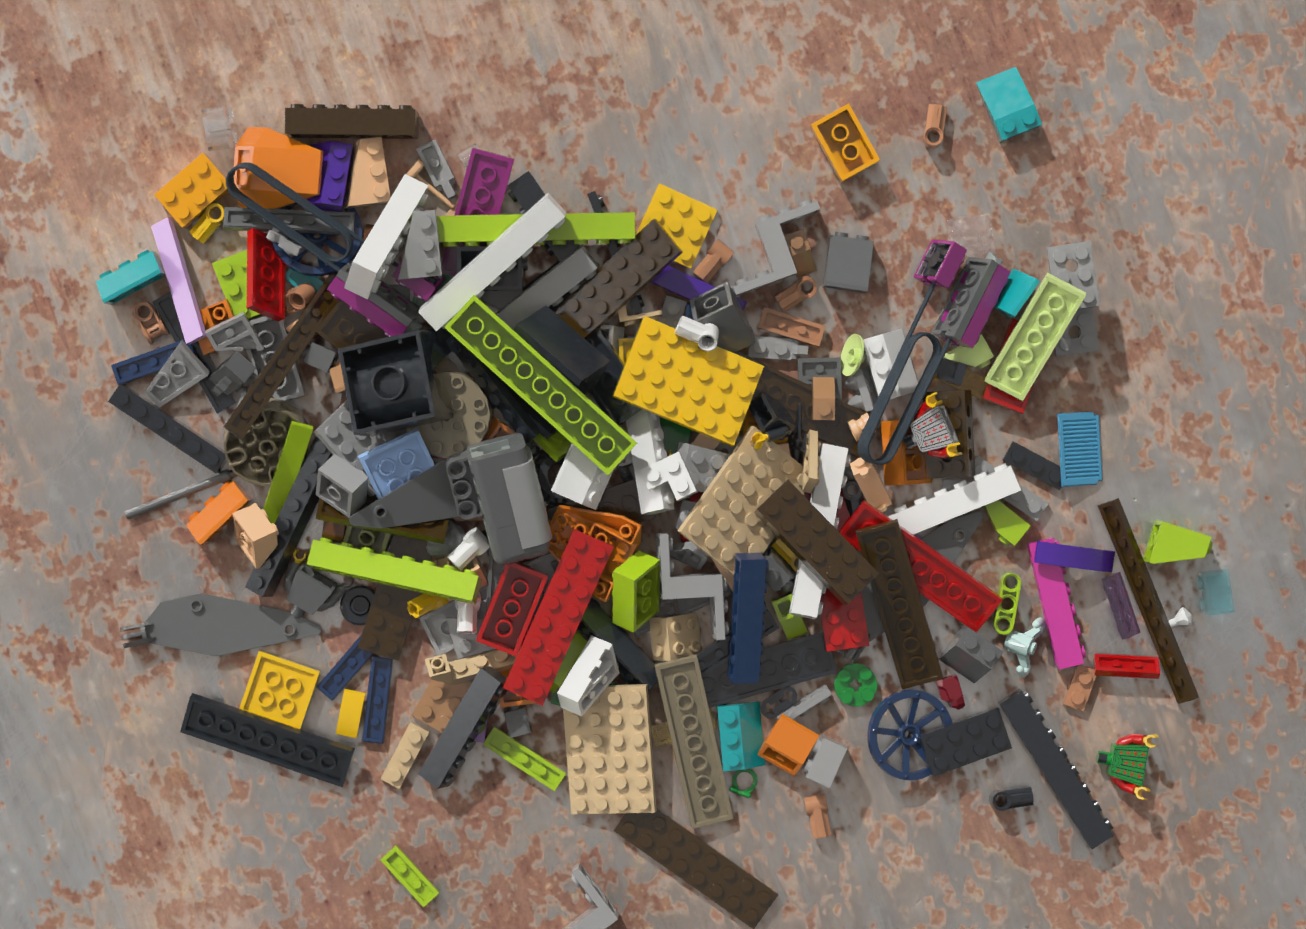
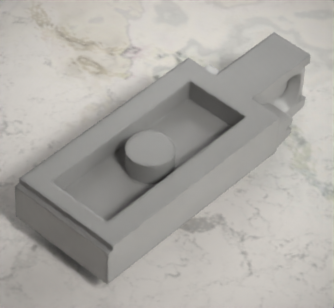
(437, 168)
(776, 348)
(804, 705)

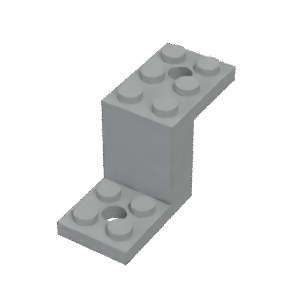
(775, 247)
(1085, 280)
(692, 586)
(599, 915)

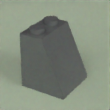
(848, 263)
(722, 309)
(970, 654)

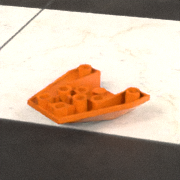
(284, 159)
(607, 527)

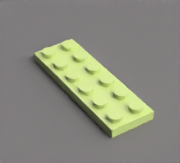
(1035, 336)

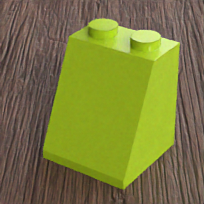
(1175, 543)

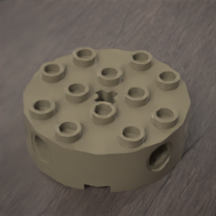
(470, 411)
(259, 451)

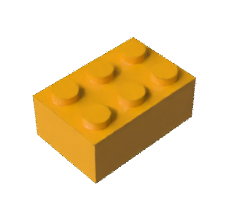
(844, 143)
(193, 190)

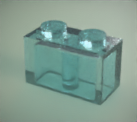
(1215, 592)

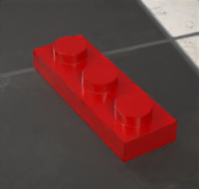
(1126, 666)

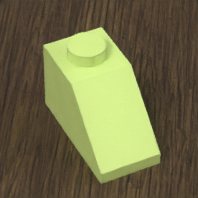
(976, 356)

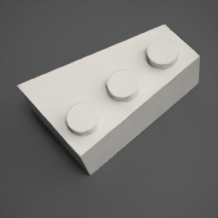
(589, 676)

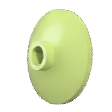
(852, 355)

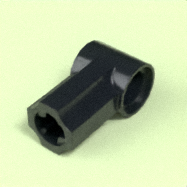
(852, 501)
(1013, 798)

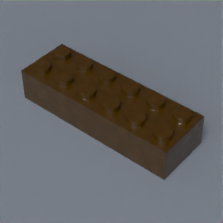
(351, 122)
(816, 542)

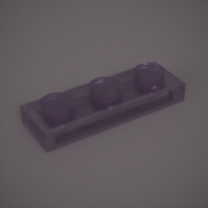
(1120, 605)

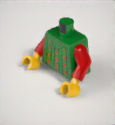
(1128, 762)

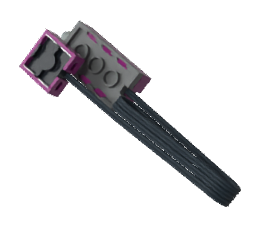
(385, 307)
(958, 324)

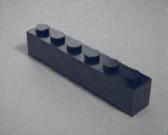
(747, 618)

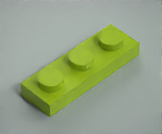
(410, 875)

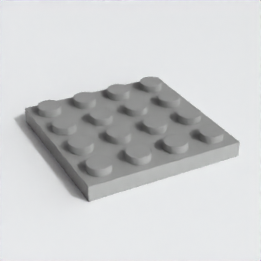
(339, 438)

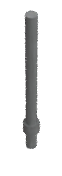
(224, 476)

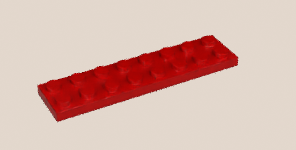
(934, 574)
(558, 617)
(842, 625)

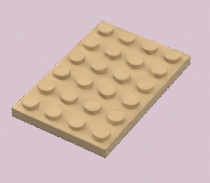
(725, 516)
(611, 754)

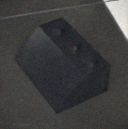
(509, 280)

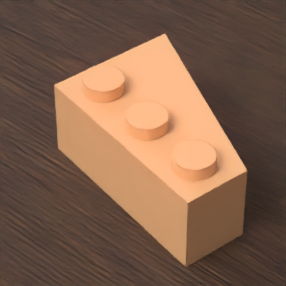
(368, 175)

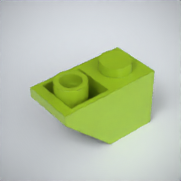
(791, 624)

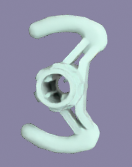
(1023, 645)

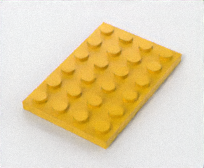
(687, 383)

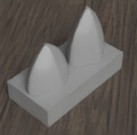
(862, 381)

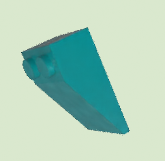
(1008, 104)
(1015, 293)

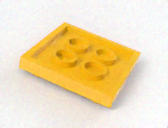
(682, 218)
(279, 689)

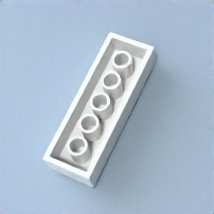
(386, 237)

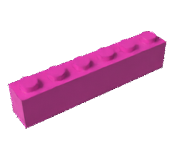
(1057, 611)

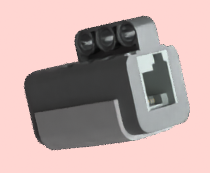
(506, 494)

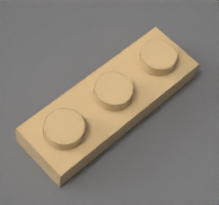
(811, 462)
(405, 755)

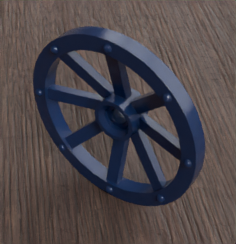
(322, 270)
(913, 730)

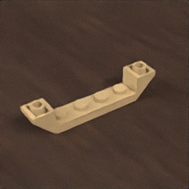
(467, 668)

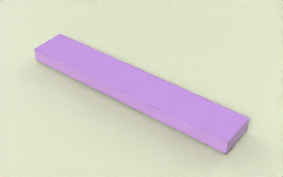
(179, 281)

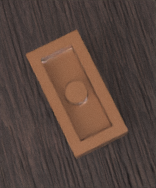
(1080, 687)

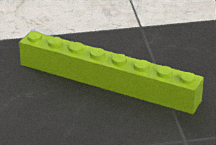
(394, 571)

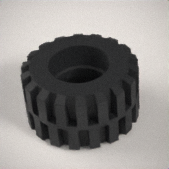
(542, 468)

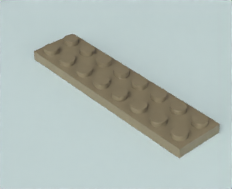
(693, 741)

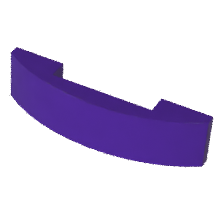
(1074, 556)

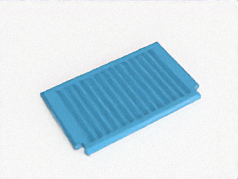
(1079, 449)

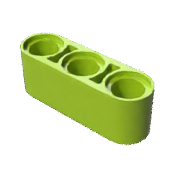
(1008, 614)

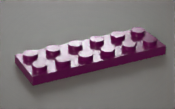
(480, 194)

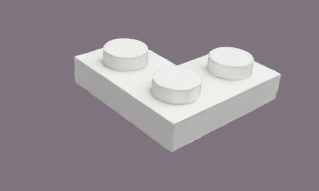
(671, 470)

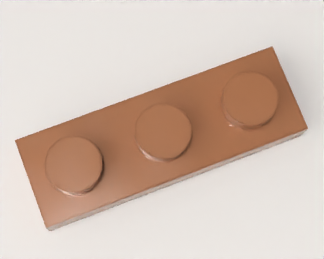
(791, 326)

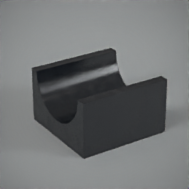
(565, 352)
(392, 384)

